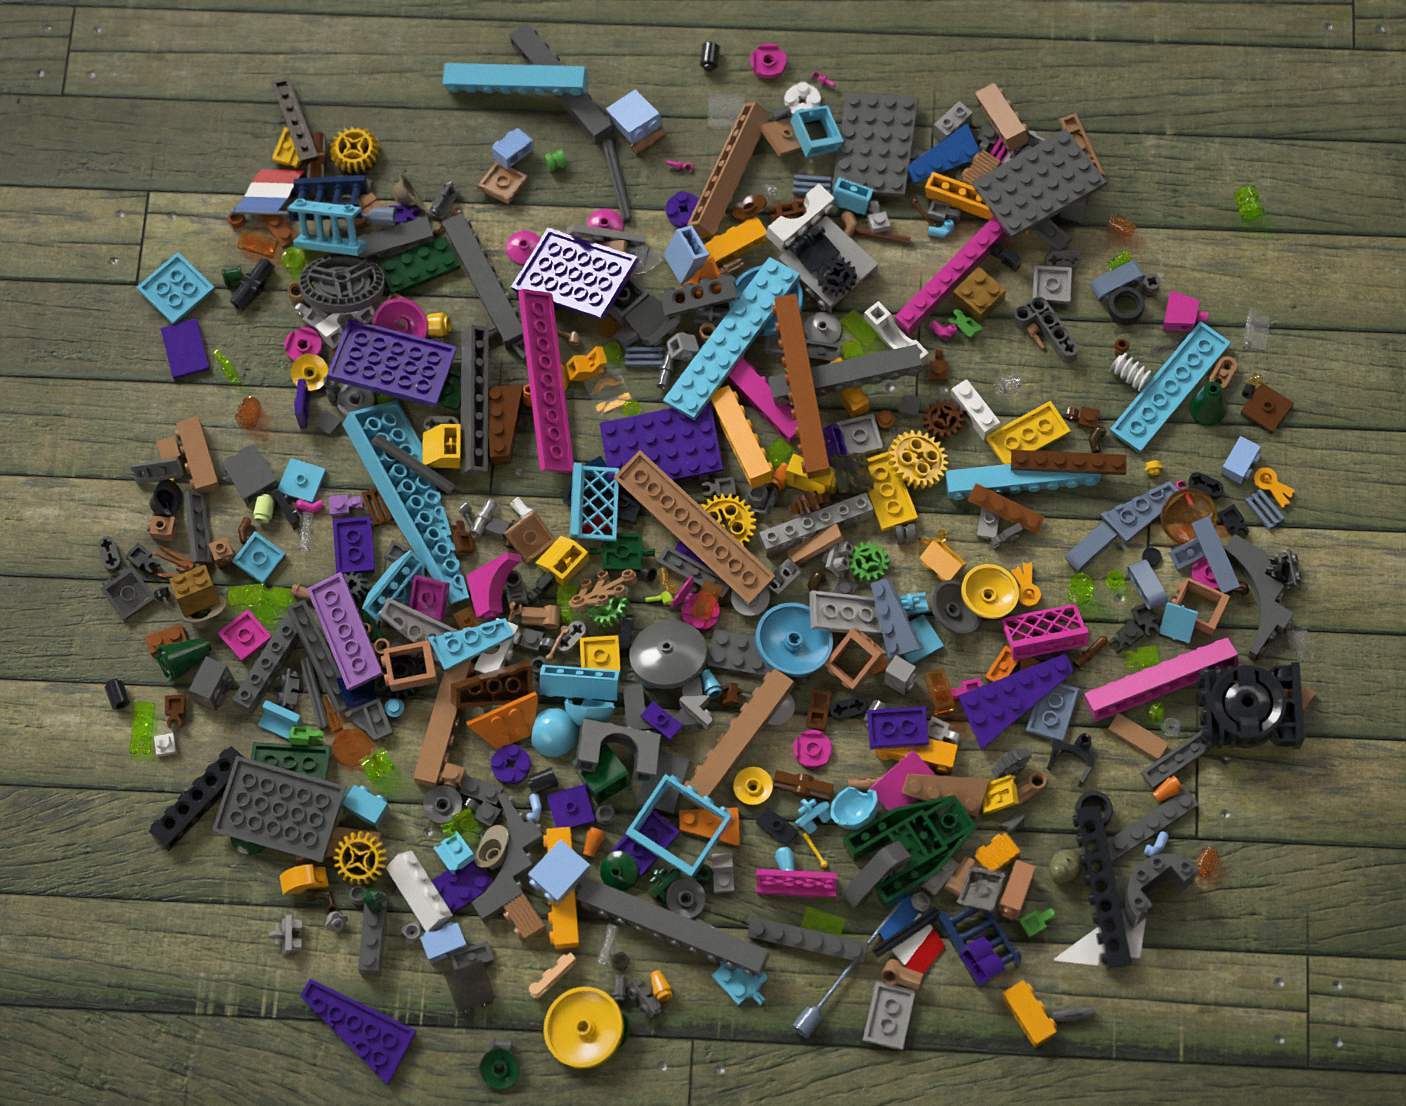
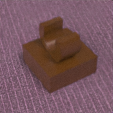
(729, 694)

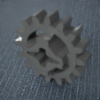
(1012, 763)

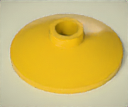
(309, 362)
(749, 777)

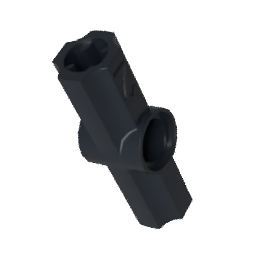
(252, 284)

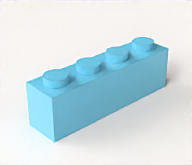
(579, 682)

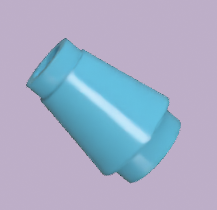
(710, 684)
(785, 859)

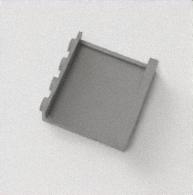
(848, 249)

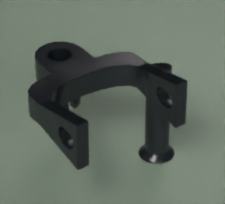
(1077, 749)

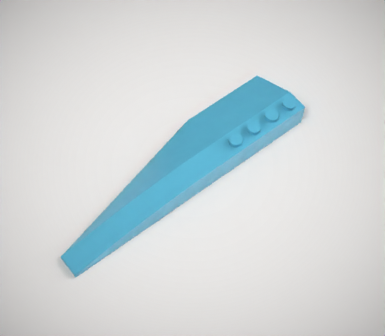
(407, 494)

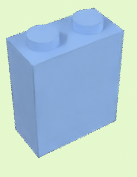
(634, 117)
(686, 253)
(559, 872)

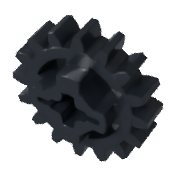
(836, 276)

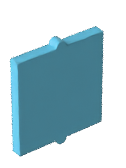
(1178, 622)

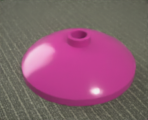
(401, 309)

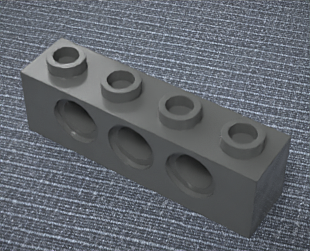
(728, 293)

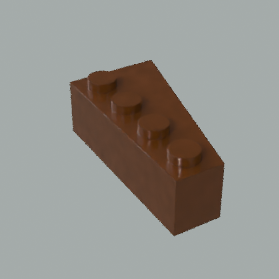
(503, 421)
(494, 687)

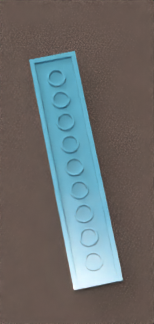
(731, 339)

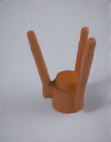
(183, 565)

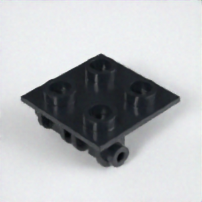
(814, 249)

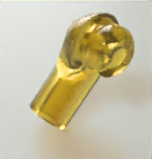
(942, 535)
(664, 580)

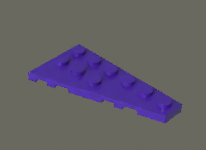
(1004, 701)
(370, 1034)

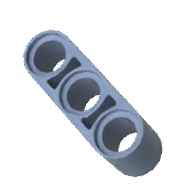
(1123, 276)
(1091, 547)
(1147, 584)

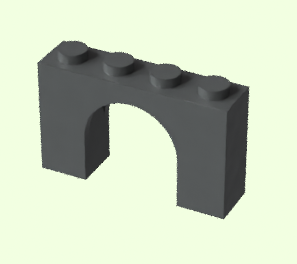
(635, 707)
(641, 743)

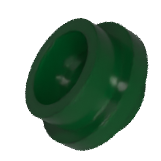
(703, 880)

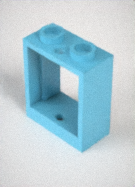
(820, 146)

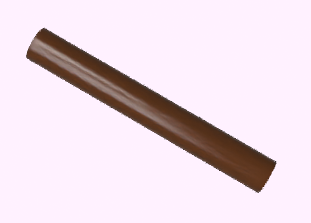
(883, 235)

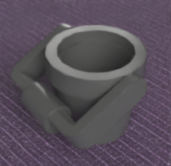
(761, 500)

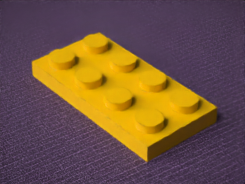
(1028, 432)
(890, 496)

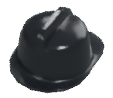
(166, 499)

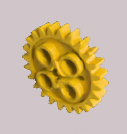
(917, 459)
(741, 518)

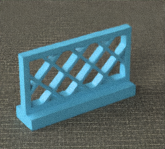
(577, 506)

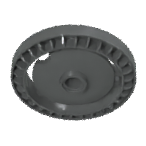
(341, 283)

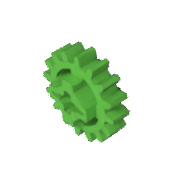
(869, 554)
(609, 612)

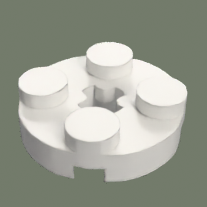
(800, 91)

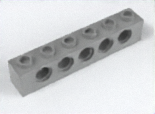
(802, 528)

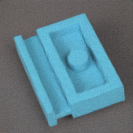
(455, 853)

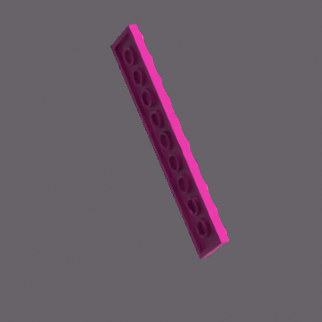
(546, 381)

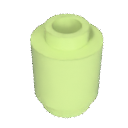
(264, 509)

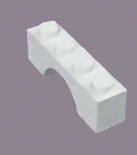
(784, 230)
(882, 322)

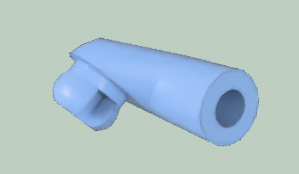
(536, 808)
(1159, 845)

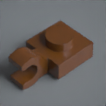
(938, 369)
(1086, 417)
(462, 540)

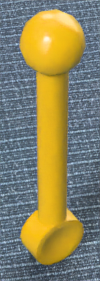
(824, 864)

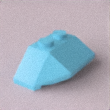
(394, 584)

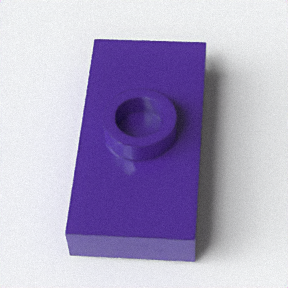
(661, 721)

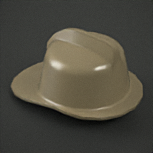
(405, 193)
(207, 616)
(492, 848)

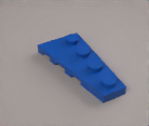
(947, 155)

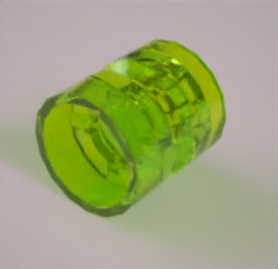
(1249, 202)
(1080, 589)
(376, 764)

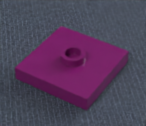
(429, 597)

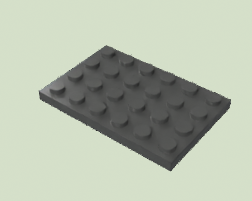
(877, 142)
(1039, 183)
(279, 809)

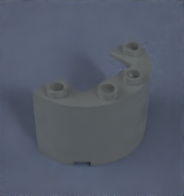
(1150, 873)

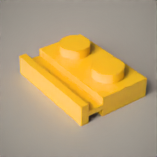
(285, 151)
(1000, 794)

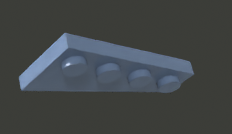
(1137, 514)
(895, 627)

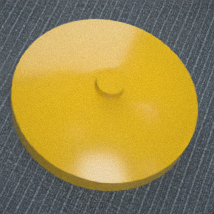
(583, 1027)

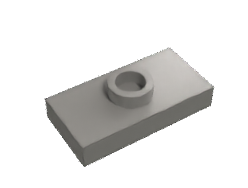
(987, 525)

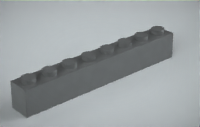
(581, 107)
(483, 279)
(855, 372)
(474, 401)

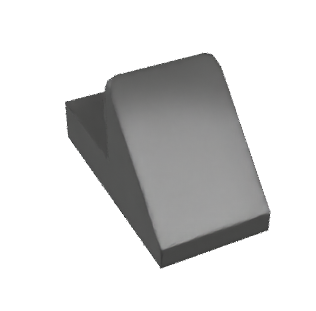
(694, 706)
(723, 873)

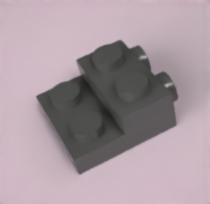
(127, 592)

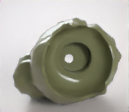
(1061, 869)

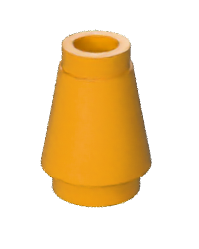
(661, 987)

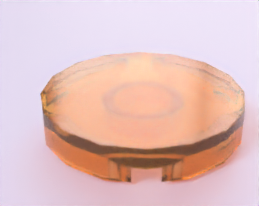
(351, 746)

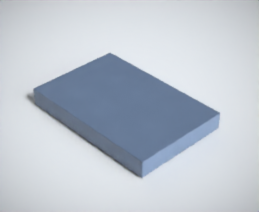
(1053, 713)

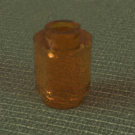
(1121, 226)
(1207, 861)

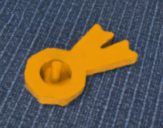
(1267, 480)
(1028, 593)

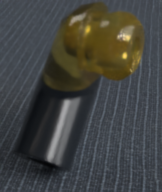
(1251, 384)

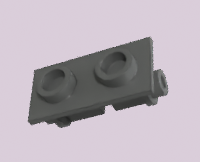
(443, 201)
(1294, 576)
(288, 682)
(638, 992)

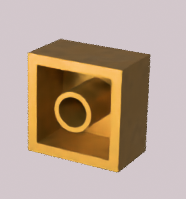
(979, 295)
(194, 590)

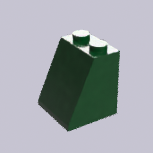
(607, 778)

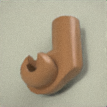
(850, 222)

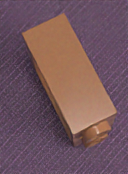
(1209, 593)
(869, 645)
(413, 681)
(1016, 890)

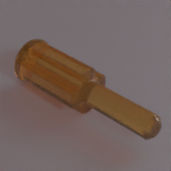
(332, 717)

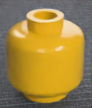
(438, 325)

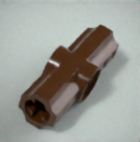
(317, 168)
(803, 785)

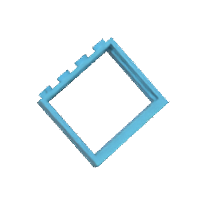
(690, 793)

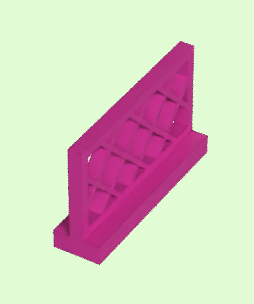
(1048, 642)
(796, 883)

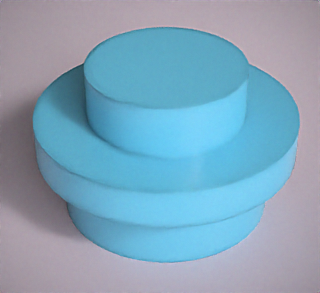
(394, 707)

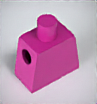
(1182, 313)

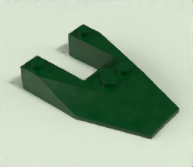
(926, 830)

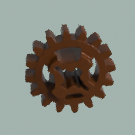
(937, 424)
(809, 503)

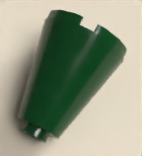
(1208, 404)
(182, 656)

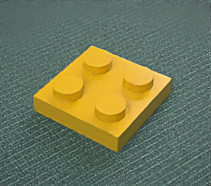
(600, 652)

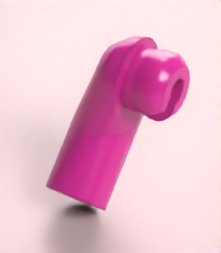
(943, 332)
(303, 506)

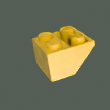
(442, 446)
(563, 560)

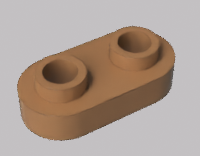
(1223, 375)

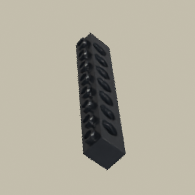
(1093, 817)

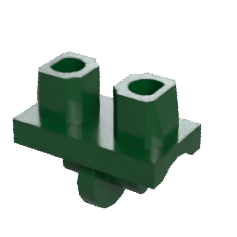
(659, 890)

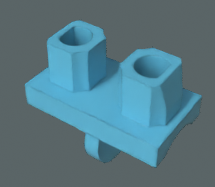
(914, 603)
(806, 821)

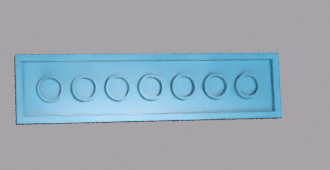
(1170, 387)

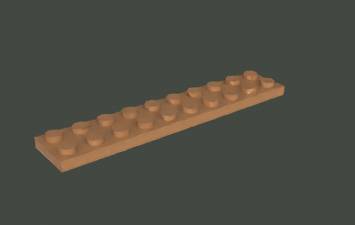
(695, 527)

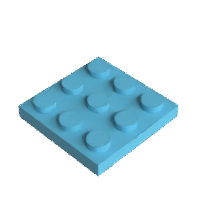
(175, 288)

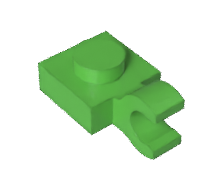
(967, 325)
(303, 735)
(1035, 923)

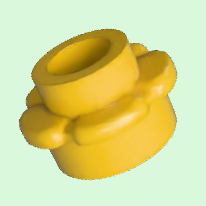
(1154, 467)

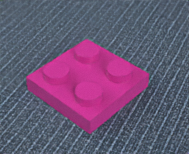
(245, 635)

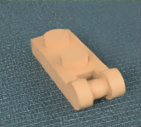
(551, 976)

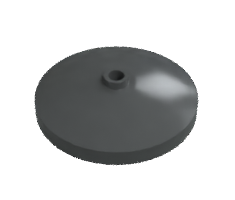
(668, 654)

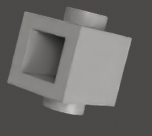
(683, 346)

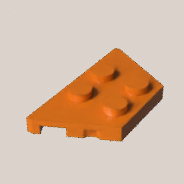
(508, 722)

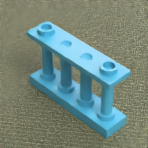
(320, 241)

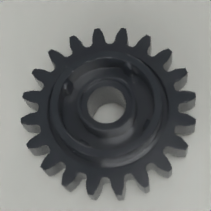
(411, 664)

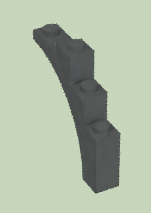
(1267, 591)
(516, 864)

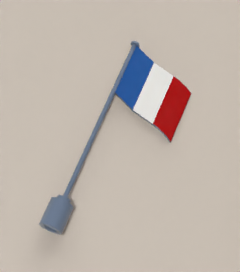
(273, 188)
(914, 953)

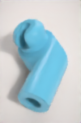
(943, 231)

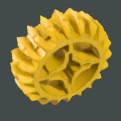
(351, 158)
(374, 848)

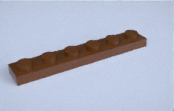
(1068, 462)

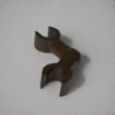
(327, 895)

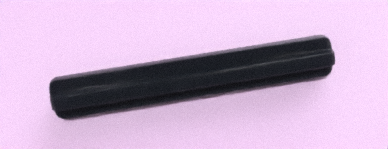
(906, 932)

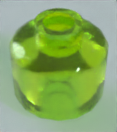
(293, 260)

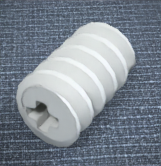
(1131, 372)

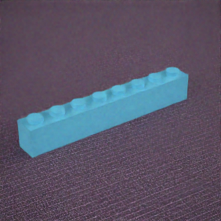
(515, 78)
(1004, 480)

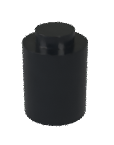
(709, 56)
(117, 694)
(542, 780)

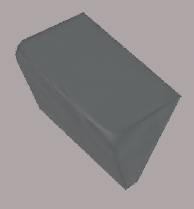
(497, 527)
(1013, 822)

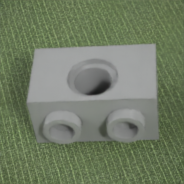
(952, 121)
(900, 675)

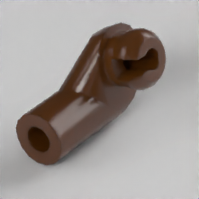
(243, 530)

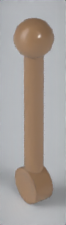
(564, 630)

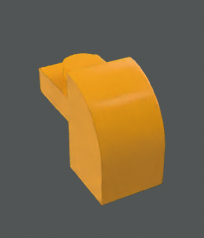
(586, 367)
(303, 877)

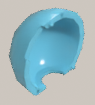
(589, 709)
(554, 733)
(854, 809)

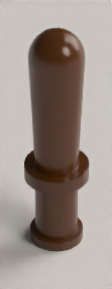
(1087, 655)

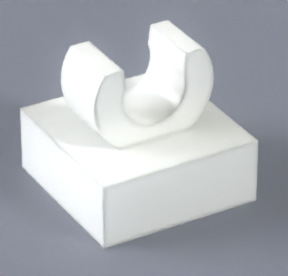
(165, 744)

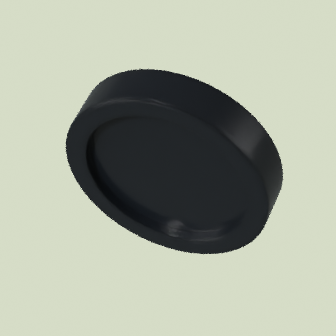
(1152, 555)

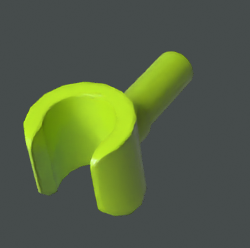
(666, 597)

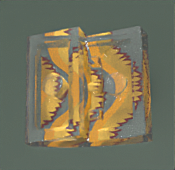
(608, 391)

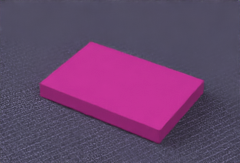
(891, 784)

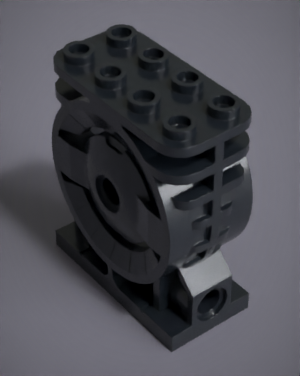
(1221, 731)

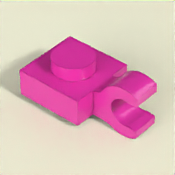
(966, 686)

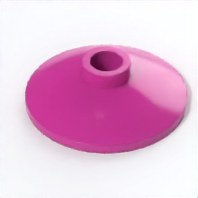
(613, 218)
(519, 253)
(684, 593)

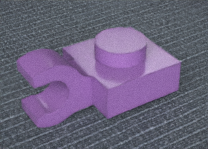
(341, 504)

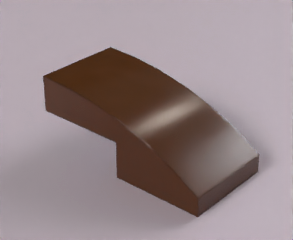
(818, 709)

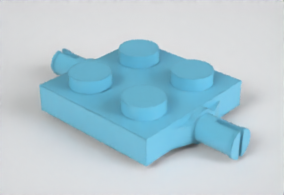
(739, 985)

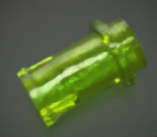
(1119, 260)

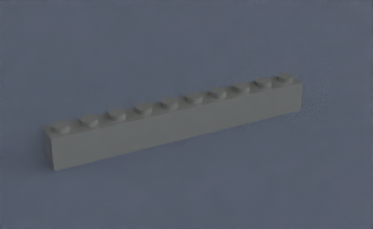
(673, 927)

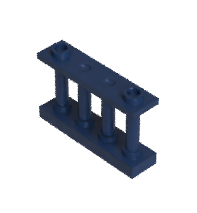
(330, 187)
(959, 940)

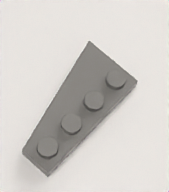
(602, 234)
(412, 623)

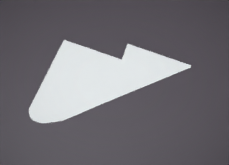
(1087, 949)

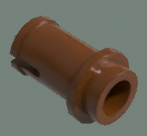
(1121, 347)

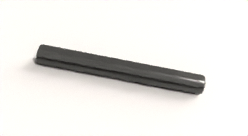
(617, 180)
(413, 463)

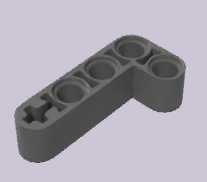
(1049, 331)
(875, 872)

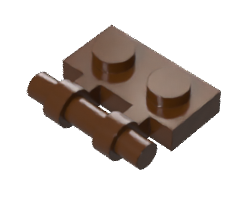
(793, 214)

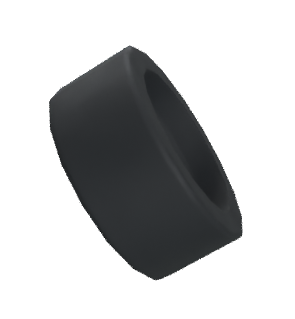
(1126, 319)
(1103, 798)

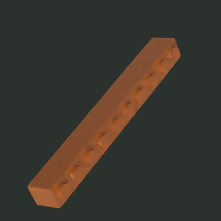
(802, 386)

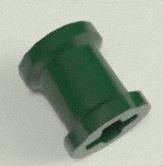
(232, 275)

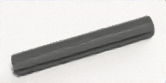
(314, 693)

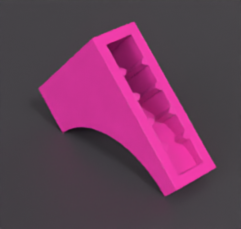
(487, 585)

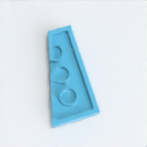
(463, 645)

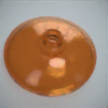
(1189, 500)

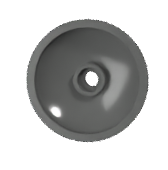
(951, 610)

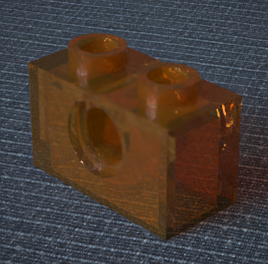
(939, 691)

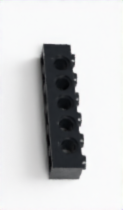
(211, 794)

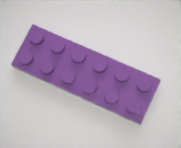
(345, 631)

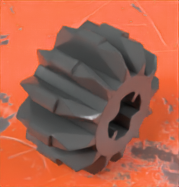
(359, 585)

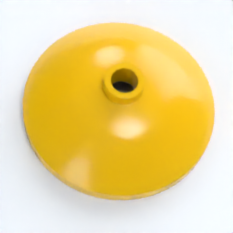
(990, 581)

